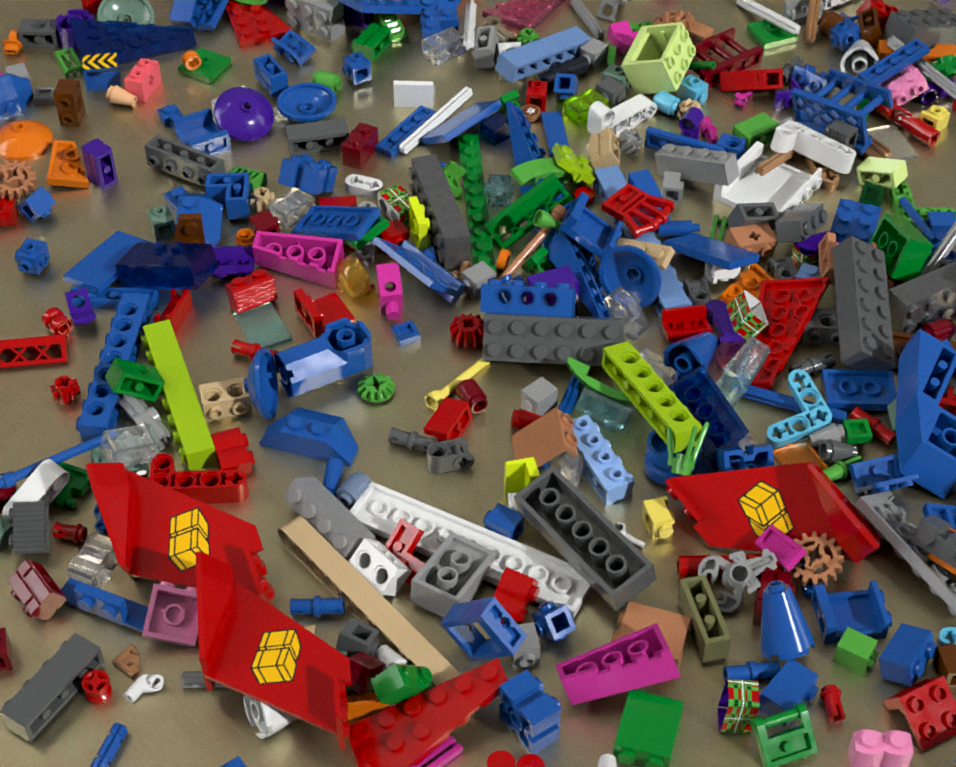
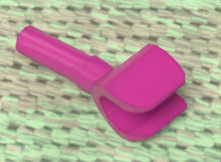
(741, 98)

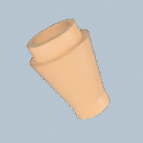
(119, 96)

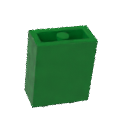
(648, 730)

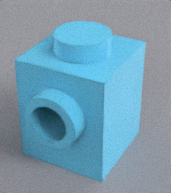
(693, 88)

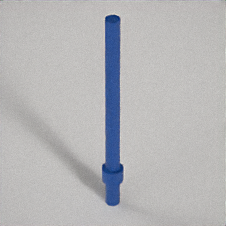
(9, 479)

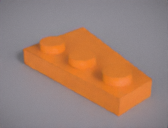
(65, 166)
(747, 281)

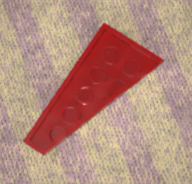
(254, 23)
(788, 311)
(420, 724)

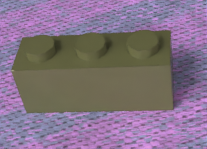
(706, 619)

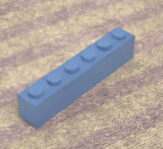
(541, 54)

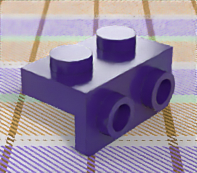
(234, 260)

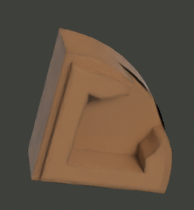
(128, 662)

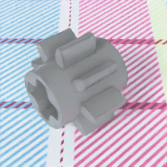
(630, 141)

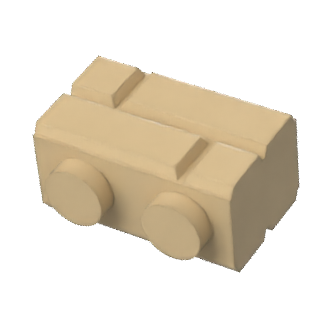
(604, 149)

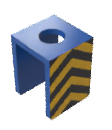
(101, 62)

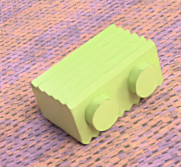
(882, 171)

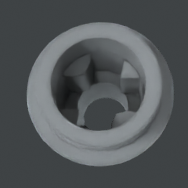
(832, 431)

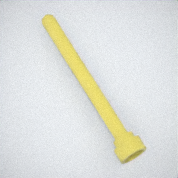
(436, 397)

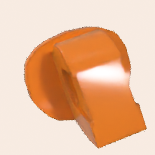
(12, 45)

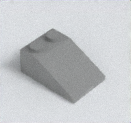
(451, 575)

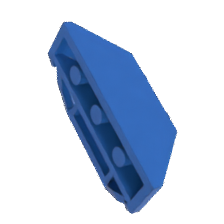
(14, 95)
(211, 213)
(312, 436)

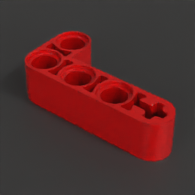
(204, 486)

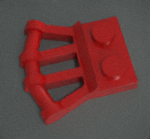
(627, 203)

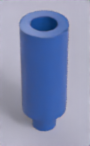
(677, 228)
(333, 475)

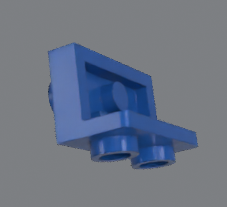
(294, 47)
(809, 79)

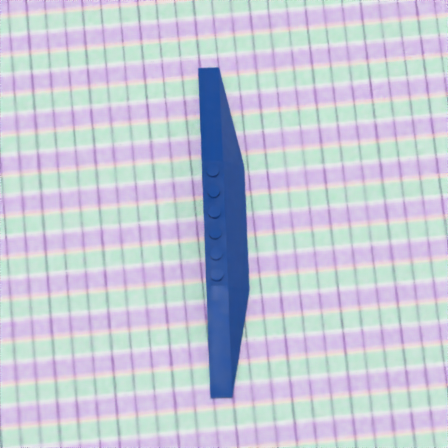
(561, 247)

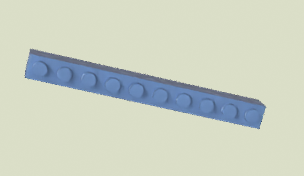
(672, 294)

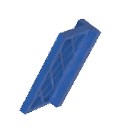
(820, 123)
(423, 268)

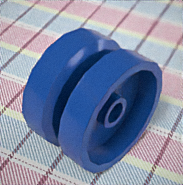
(656, 460)

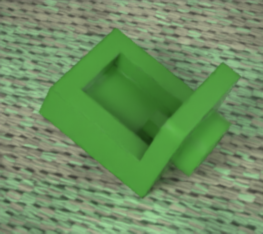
(453, 173)

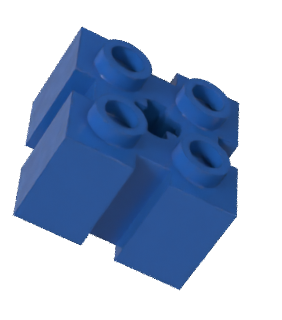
(308, 174)
(753, 457)
(530, 711)

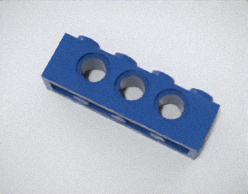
(492, 301)

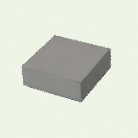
(44, 96)

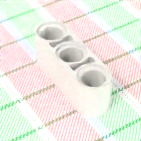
(41, 485)

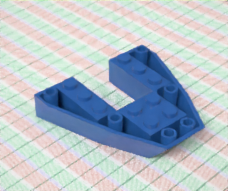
(923, 428)

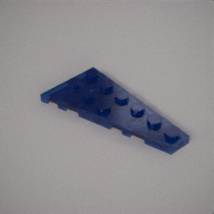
(130, 39)

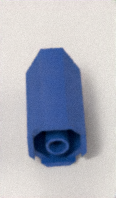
(333, 356)

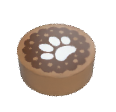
(531, 112)

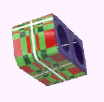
(801, 250)
(742, 704)

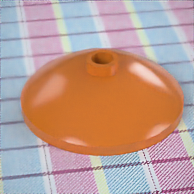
(24, 139)

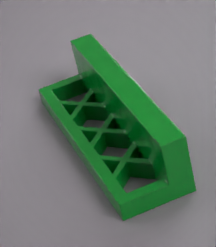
(524, 209)

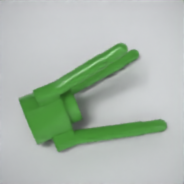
(684, 463)

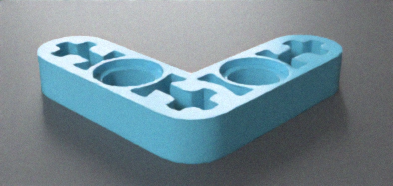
(808, 414)

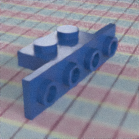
(105, 604)

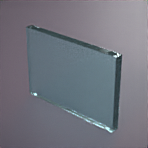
(263, 326)

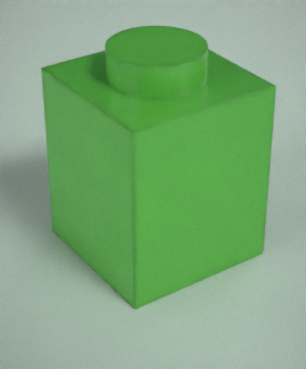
(856, 651)

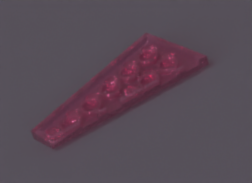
(523, 13)

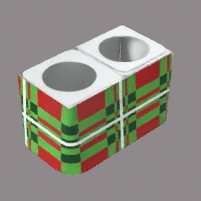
(396, 203)
(743, 318)

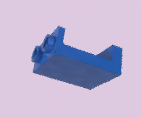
(202, 133)
(589, 228)
(853, 609)

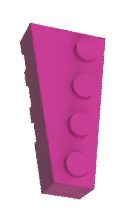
(300, 256)
(619, 666)

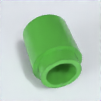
(328, 79)

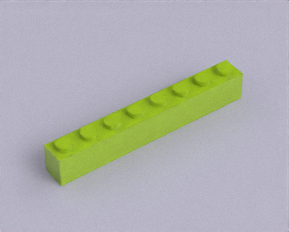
(179, 396)

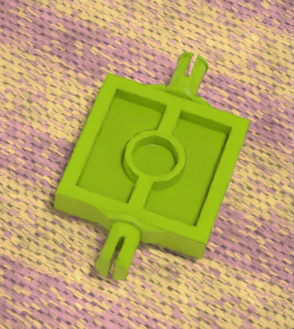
(576, 165)

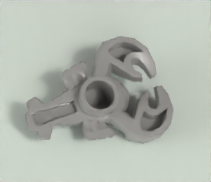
(736, 575)

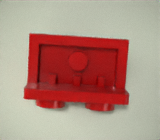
(684, 322)

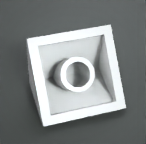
(414, 94)

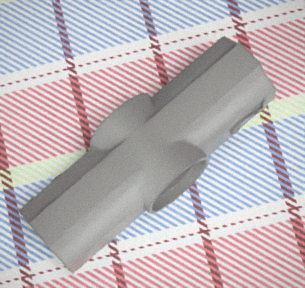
(141, 414)

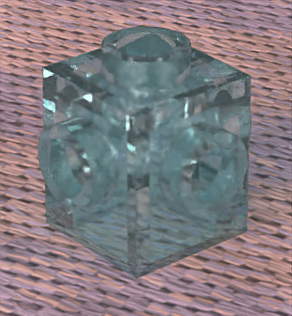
(499, 190)

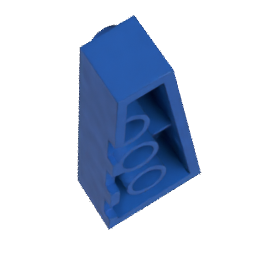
(186, 12)

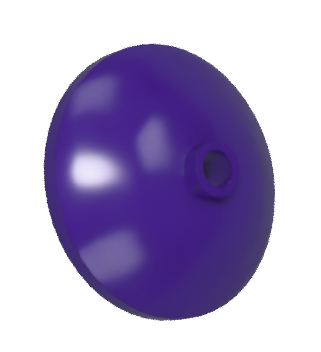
(243, 123)

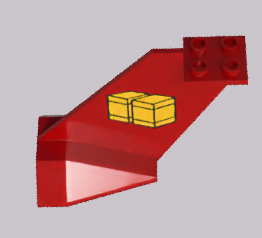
(793, 497)
(162, 529)
(267, 653)

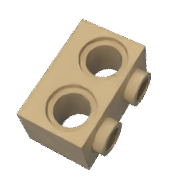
(224, 399)

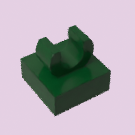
(872, 194)

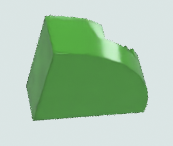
(612, 50)

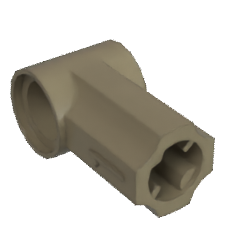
(503, 34)

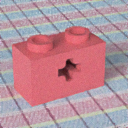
(143, 79)

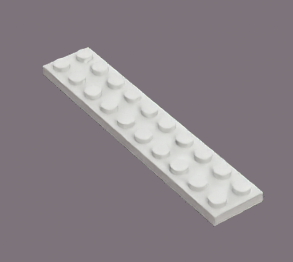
(558, 581)

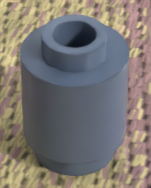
(352, 489)

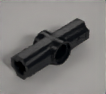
(577, 66)

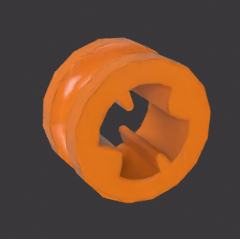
(193, 64)

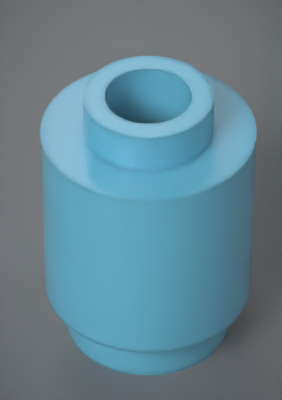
(667, 103)

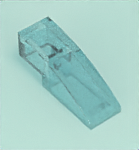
(742, 369)

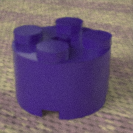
(64, 28)

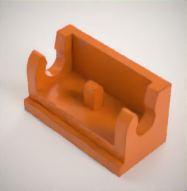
(363, 705)

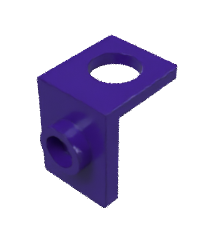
(784, 99)
(83, 314)

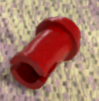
(70, 532)
(831, 696)

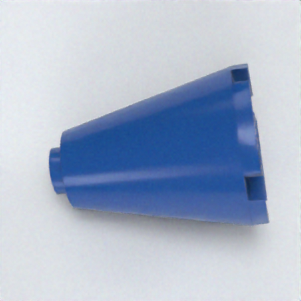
(690, 353)
(783, 624)

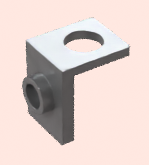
(614, 3)

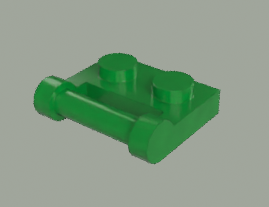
(788, 744)

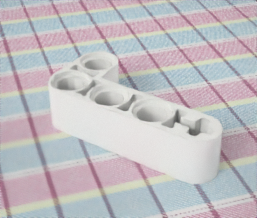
(620, 117)
(813, 145)

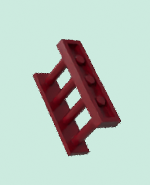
(716, 44)

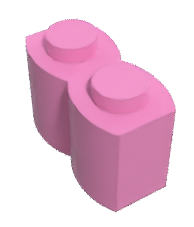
(879, 749)

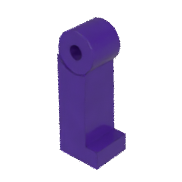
(719, 318)

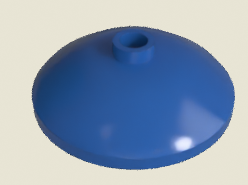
(306, 102)
(619, 268)
(263, 383)

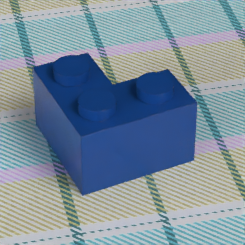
(436, 21)
(231, 191)

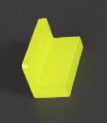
(519, 474)

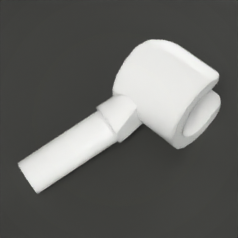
(621, 527)

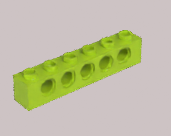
(649, 394)

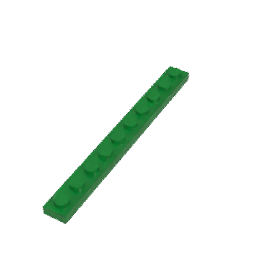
(475, 200)

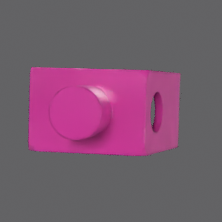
(392, 297)

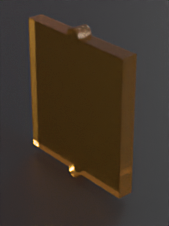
(798, 453)

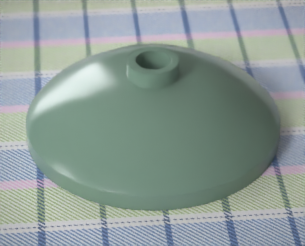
(126, 11)

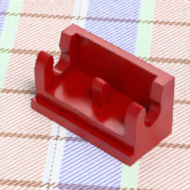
(176, 309)
(449, 420)

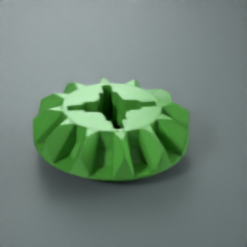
(369, 392)

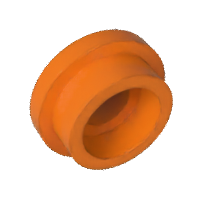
(245, 237)

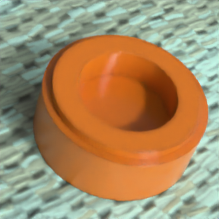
(503, 259)

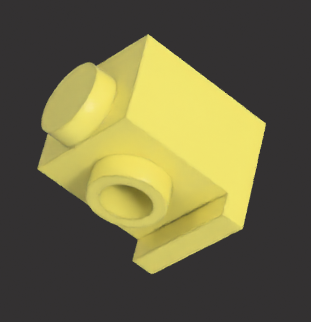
(937, 115)
(658, 517)

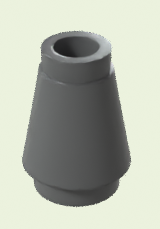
(833, 451)

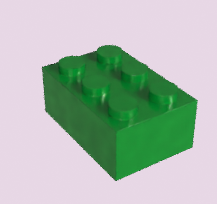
(903, 247)

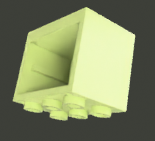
(659, 58)

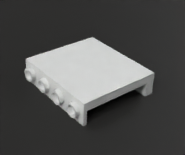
(782, 185)

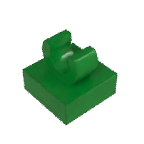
(512, 97)
(536, 261)
(857, 431)

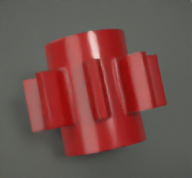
(65, 390)

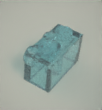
(601, 408)

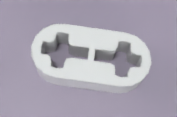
(363, 186)

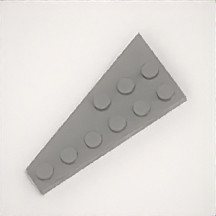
(892, 526)

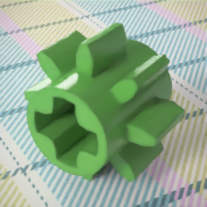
(527, 35)

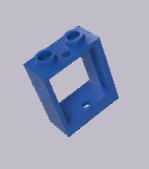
(487, 612)

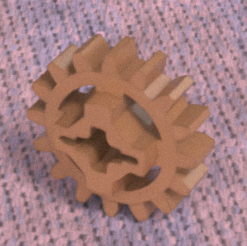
(676, 16)
(14, 182)
(821, 568)

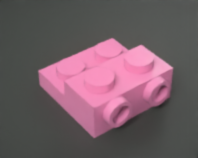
(906, 85)
(172, 615)

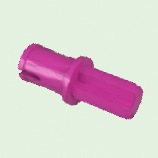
(708, 130)

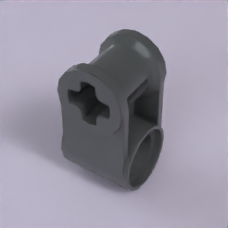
(781, 268)
(697, 291)
(446, 456)

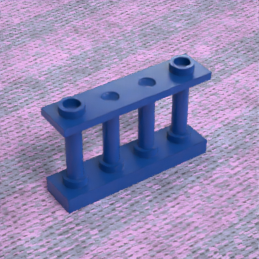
(856, 86)

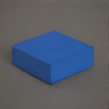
(405, 333)

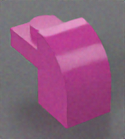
(621, 36)

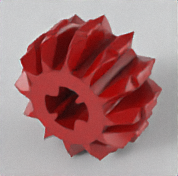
(467, 331)

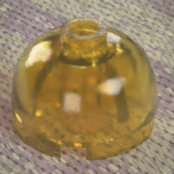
(353, 278)

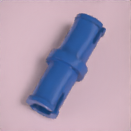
(317, 606)
(751, 671)

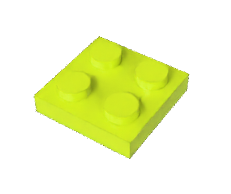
(419, 224)

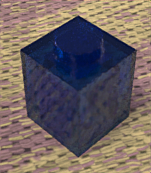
(494, 128)

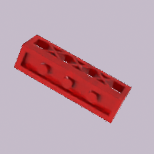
(34, 342)

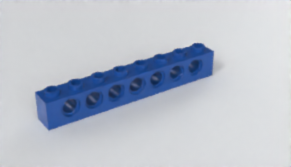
(123, 341)

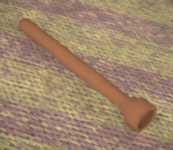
(558, 213)

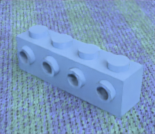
(601, 465)

